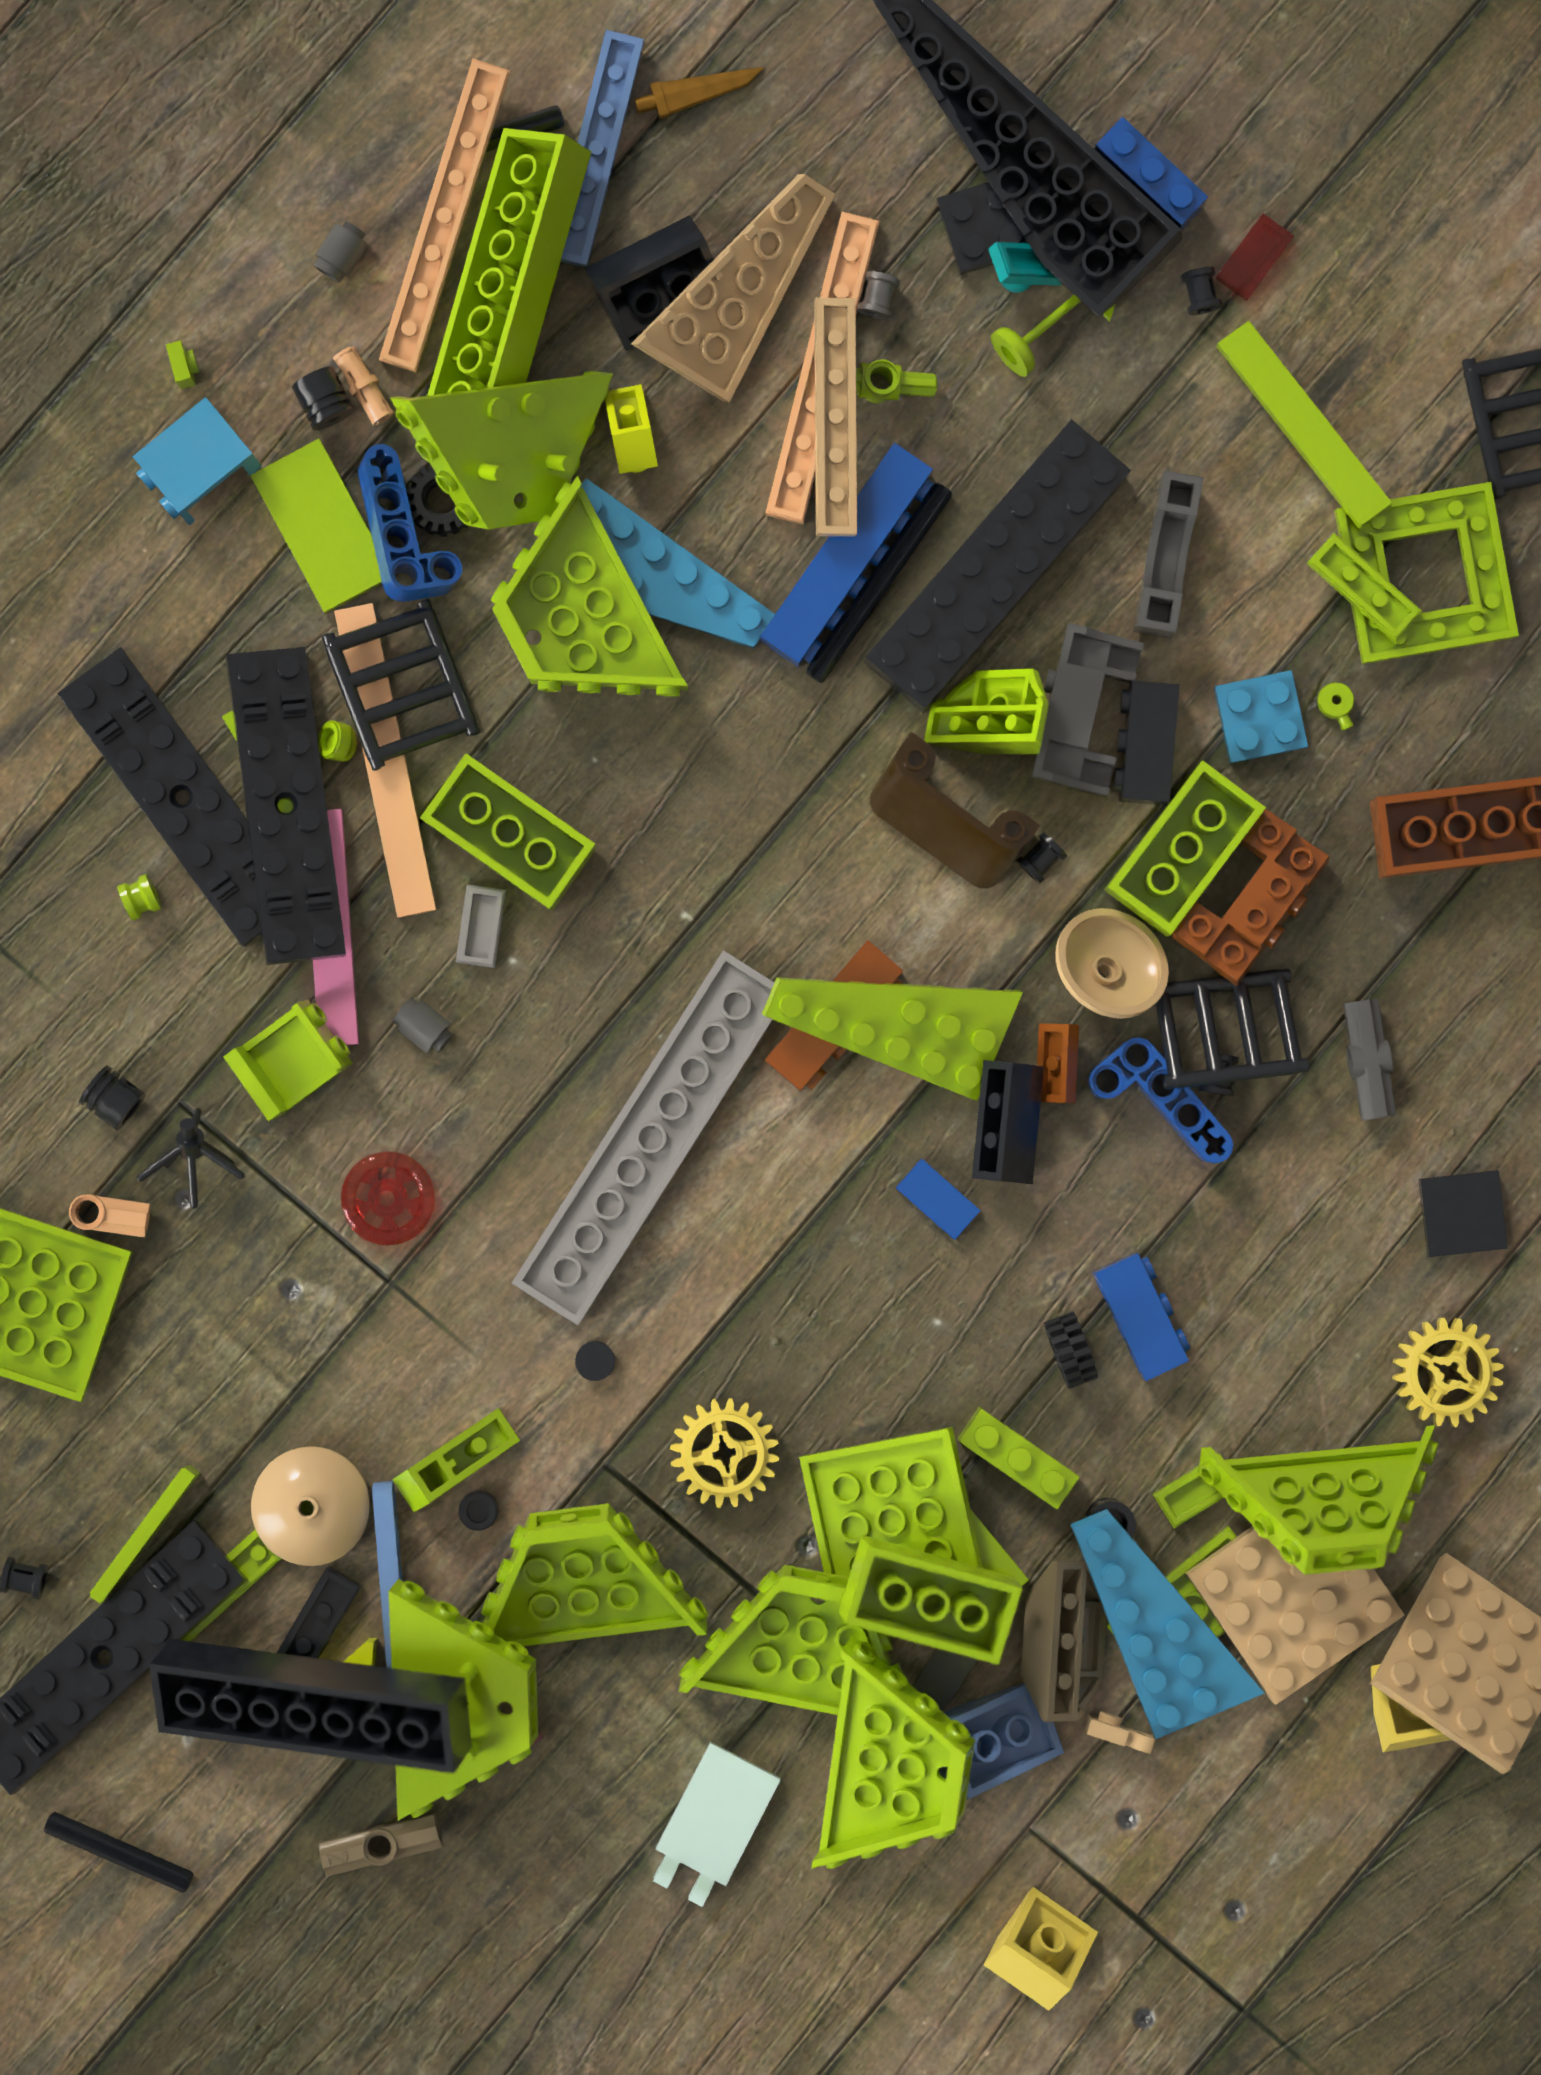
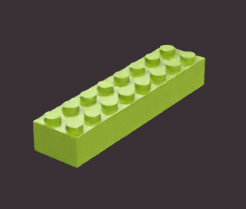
(511, 262)

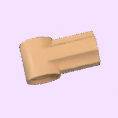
(114, 1215)

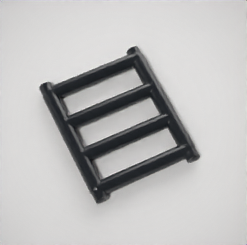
(1483, 408)
(437, 651)
(1215, 1071)

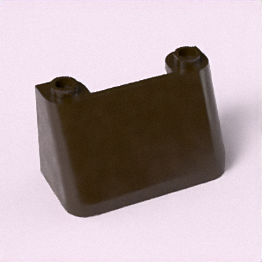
(942, 826)

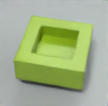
(183, 364)

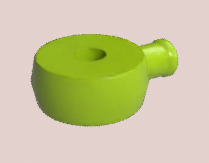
(1335, 711)

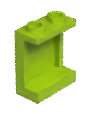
(289, 1059)

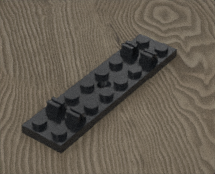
(278, 763)
(154, 765)
(133, 1624)

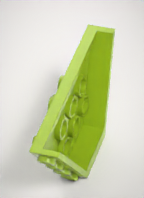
(505, 444)
(584, 609)
(1327, 1505)
(583, 1579)
(440, 1641)
(784, 1644)
(888, 1764)

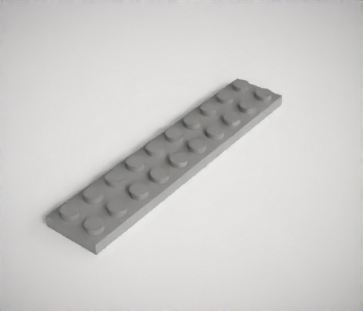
(648, 1140)

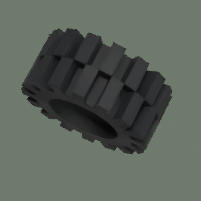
(422, 514)
(1071, 1350)

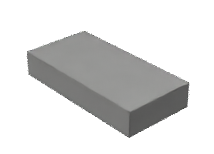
(481, 926)

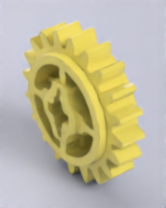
(1477, 1389)
(731, 1486)

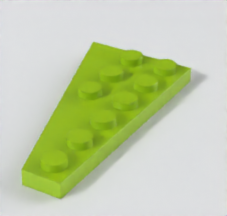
(913, 1028)

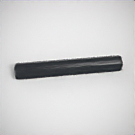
(118, 1852)

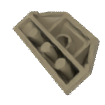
(1063, 1641)

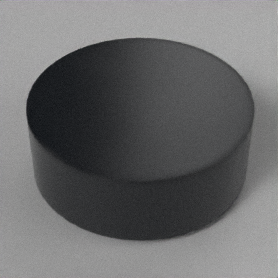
(595, 1360)
(478, 1510)

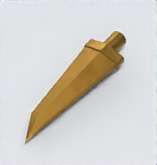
(681, 94)

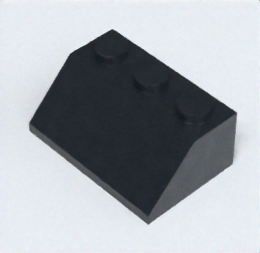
(648, 276)

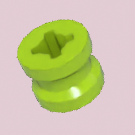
(139, 897)

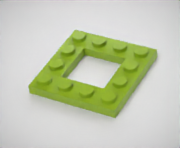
(1491, 606)

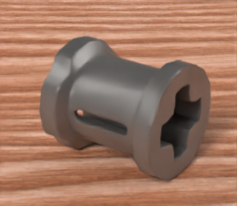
(878, 295)

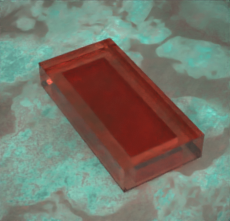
(1254, 257)

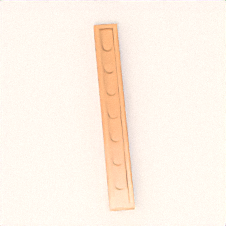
(444, 215)
(796, 463)
(390, 784)

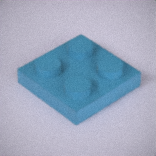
(1260, 717)

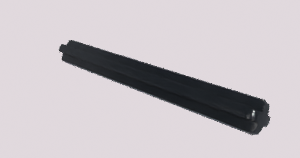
(879, 582)

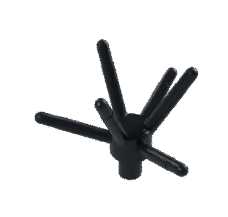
(192, 1146)

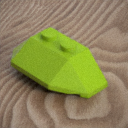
(991, 714)

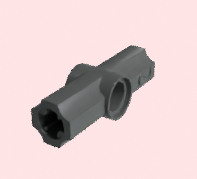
(1369, 1059)

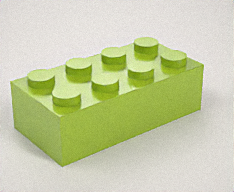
(509, 832)
(1185, 848)
(930, 1600)

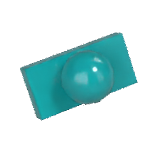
(1019, 267)

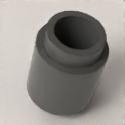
(340, 251)
(423, 1026)

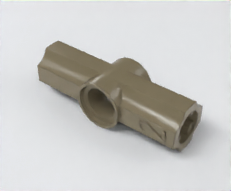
(356, 1852)

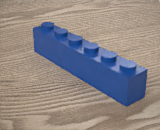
(844, 559)

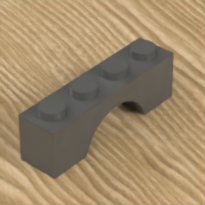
(1167, 554)

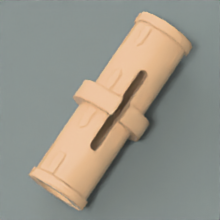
(363, 385)

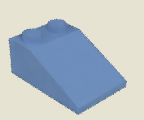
(1006, 1736)

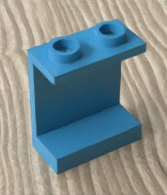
(193, 459)

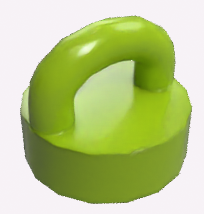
(337, 741)

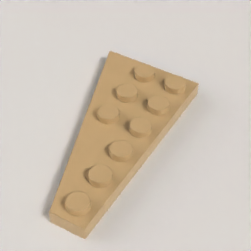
(728, 307)

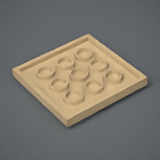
(1287, 1621)
(1468, 1664)

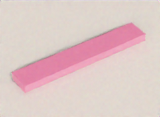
(335, 976)

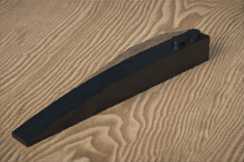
(1061, 193)

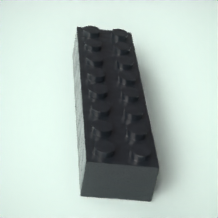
(997, 566)
(311, 1705)

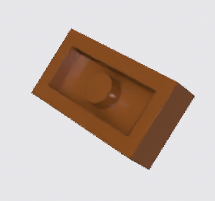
(1059, 1057)

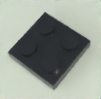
(974, 223)

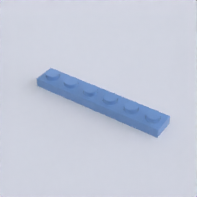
(601, 135)

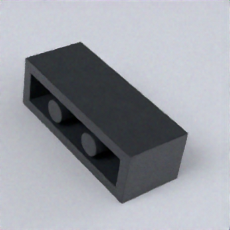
(1147, 742)
(1008, 1122)

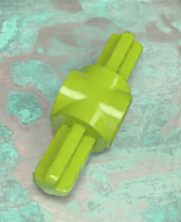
(898, 382)

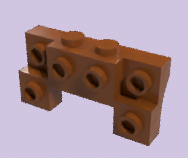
(1262, 907)

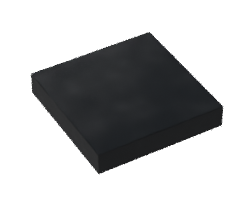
(1463, 1213)

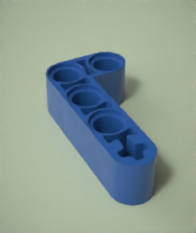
(400, 523)
(1168, 1105)

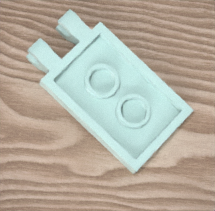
(714, 1820)

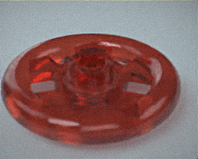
(406, 1170)

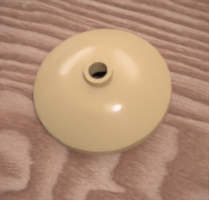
(1119, 949)
(338, 1499)

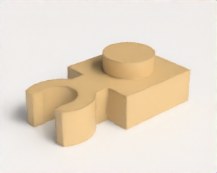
(1109, 1728)

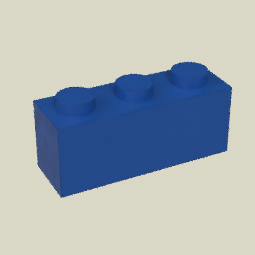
(1151, 173)
(1142, 1315)

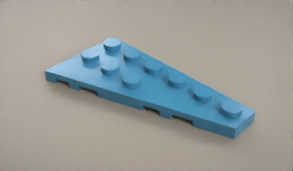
(674, 581)
(1167, 1648)

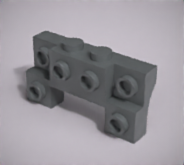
(1072, 707)

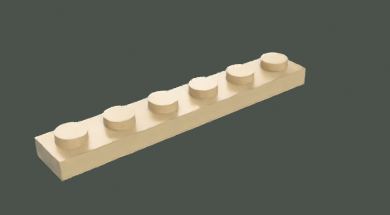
(835, 416)

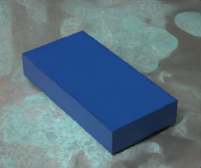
(937, 1199)

